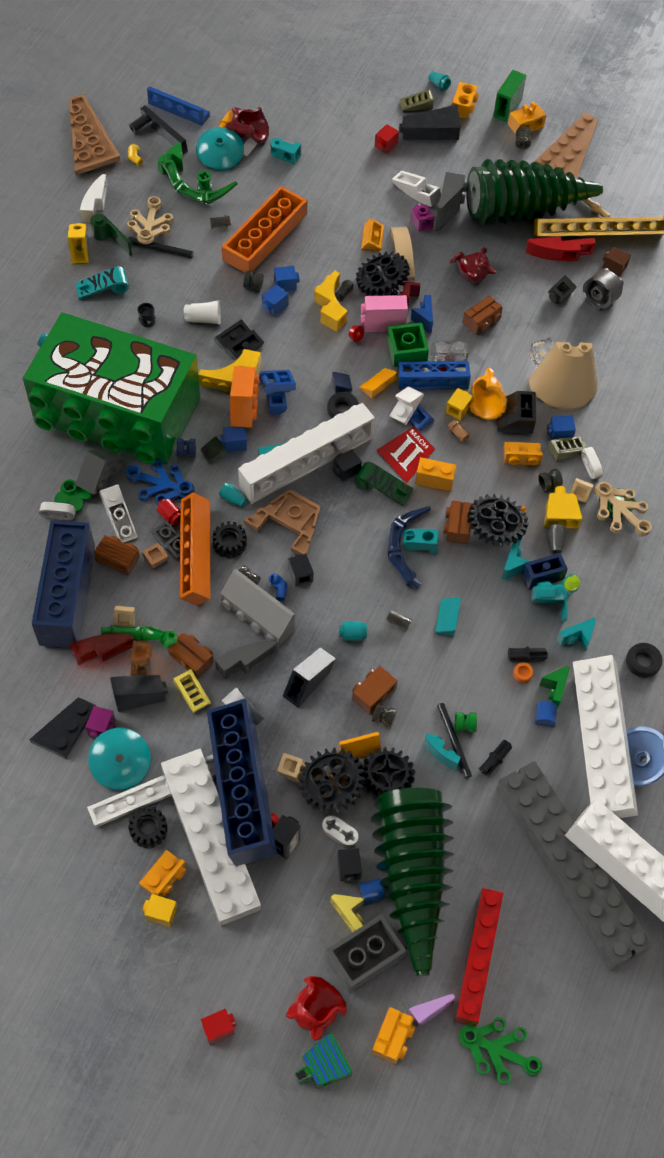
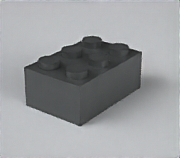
(365, 953)

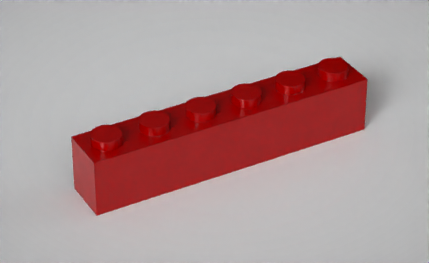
(478, 957)

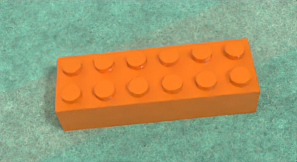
(264, 230)

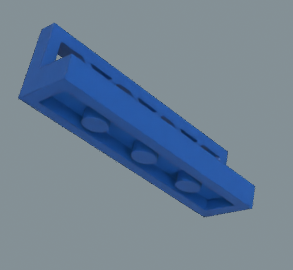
(177, 106)
(434, 378)

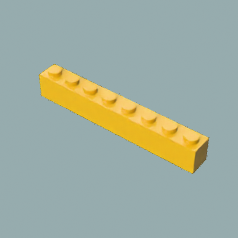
(598, 226)

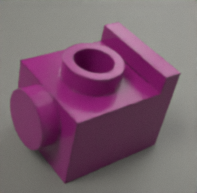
(420, 214)

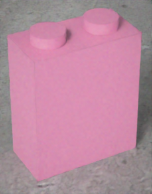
(382, 312)

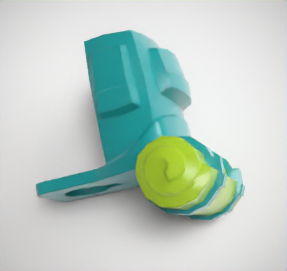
(556, 593)

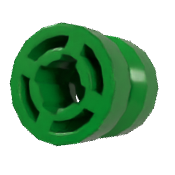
(466, 722)

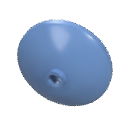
(649, 744)

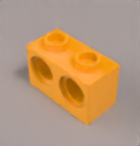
(465, 97)

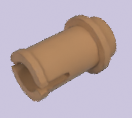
(458, 430)

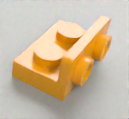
(522, 453)
(163, 874)

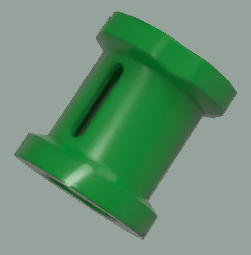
(204, 181)

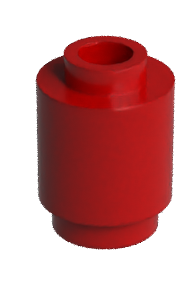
(169, 511)

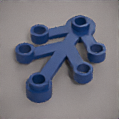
(161, 483)

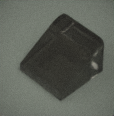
(213, 450)

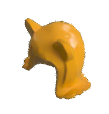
(488, 397)

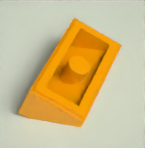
(372, 235)
(379, 382)
(361, 745)

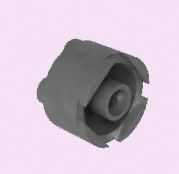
(603, 289)

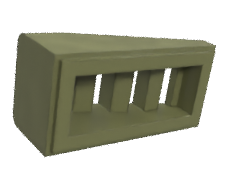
(422, 101)
(554, 447)

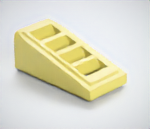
(194, 682)

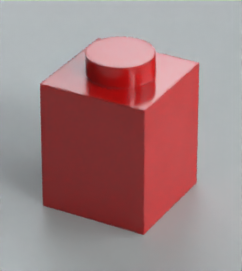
(386, 138)
(218, 1026)

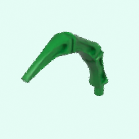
(184, 189)
(167, 638)

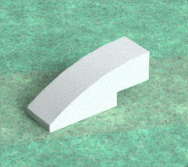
(417, 188)
(94, 199)

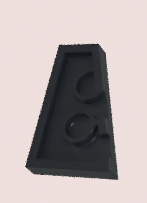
(65, 729)

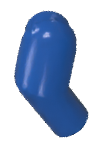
(280, 585)

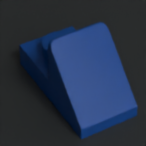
(424, 314)

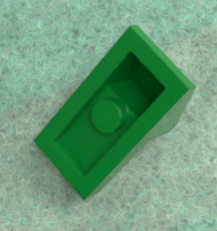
(176, 156)
(556, 682)

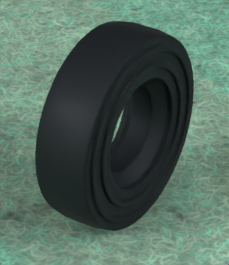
(341, 397)
(636, 668)

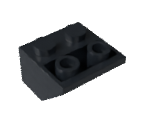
(519, 413)

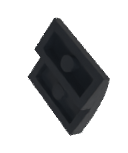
(237, 339)

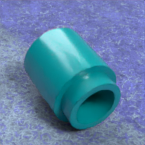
(353, 630)

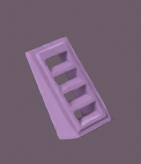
(426, 1011)

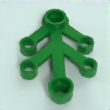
(496, 1049)

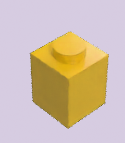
(459, 404)
(160, 910)

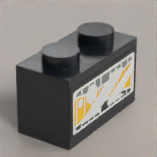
(286, 835)

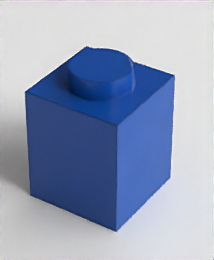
(286, 278)
(274, 300)
(561, 427)
(234, 439)

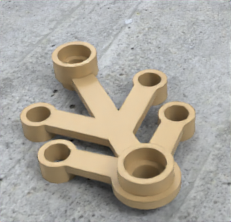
(145, 235)
(621, 507)

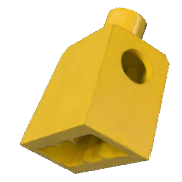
(78, 237)
(562, 509)

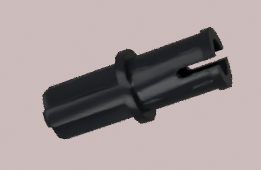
(527, 653)
(495, 758)

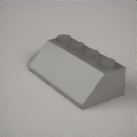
(257, 608)

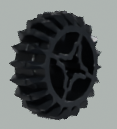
(394, 772)

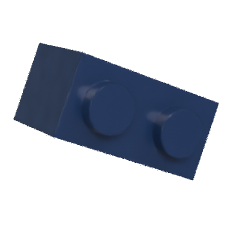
(544, 569)

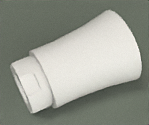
(203, 312)

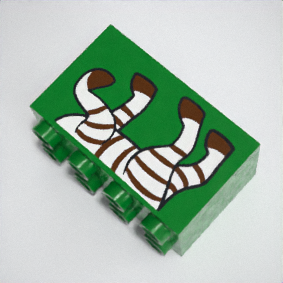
(112, 388)

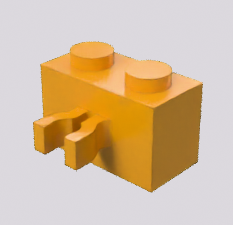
(529, 116)

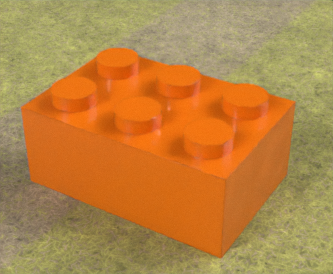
(244, 397)

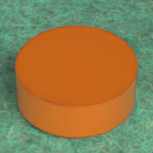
(523, 672)

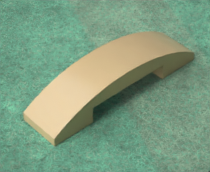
(403, 246)
(290, 769)

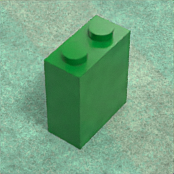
(509, 95)

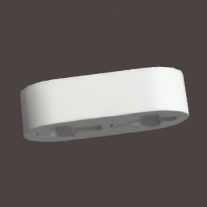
(591, 463)
(57, 511)
(343, 828)

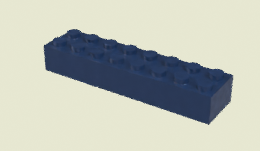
(241, 783)

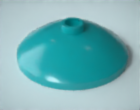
(219, 155)
(119, 774)

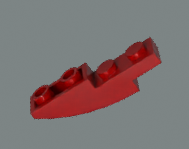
(555, 249)

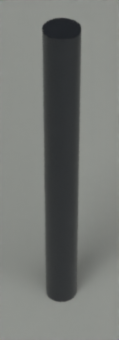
(166, 248)
(454, 740)

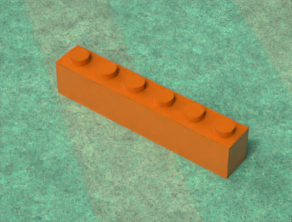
(195, 549)

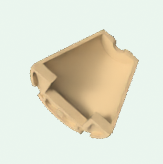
(566, 376)

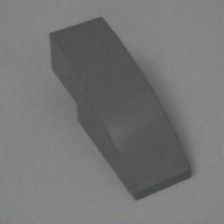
(245, 657)

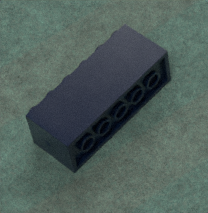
(63, 584)

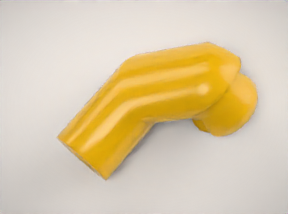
(132, 154)

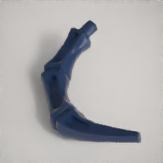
(394, 550)

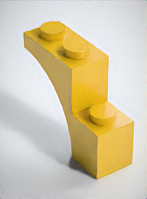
(332, 313)
(222, 378)

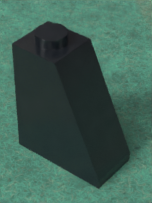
(308, 676)
(137, 691)

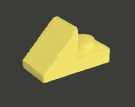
(345, 907)

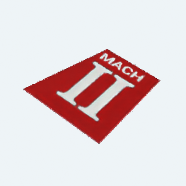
(405, 452)

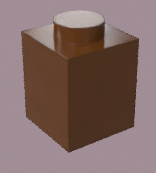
(616, 261)

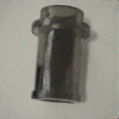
(220, 222)
(347, 286)
(398, 619)

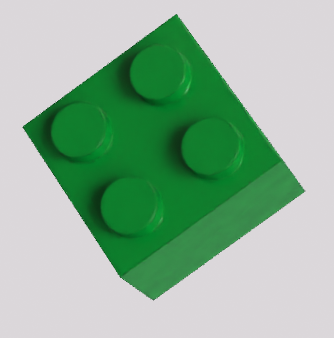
(407, 343)

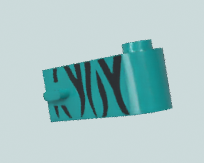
(113, 278)

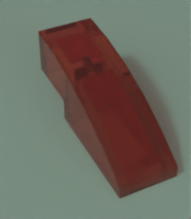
(101, 646)

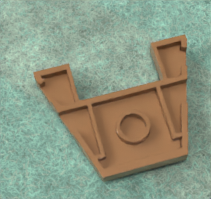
(291, 512)

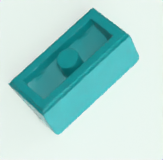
(448, 616)

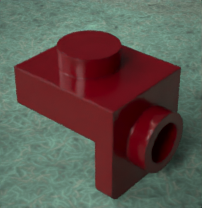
(410, 289)

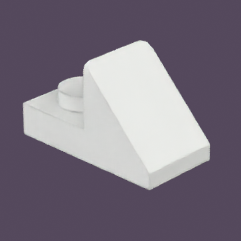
(407, 404)

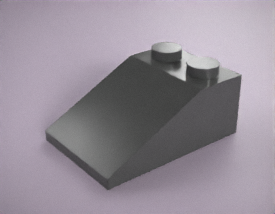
(451, 198)

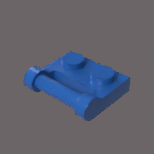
(282, 381)

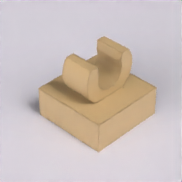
(581, 490)
(124, 616)

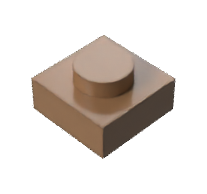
(155, 555)

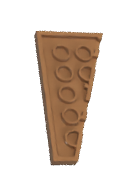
(90, 141)
(571, 147)

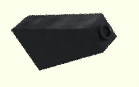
(432, 125)

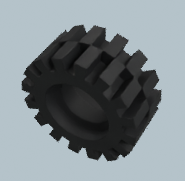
(229, 549)
(148, 839)

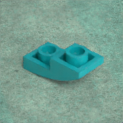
(435, 746)

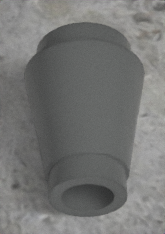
(557, 538)

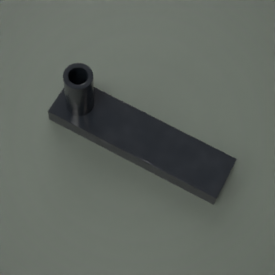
(150, 118)

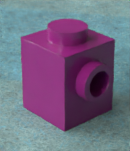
(100, 721)

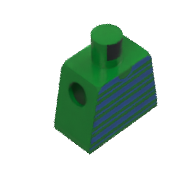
(324, 1064)

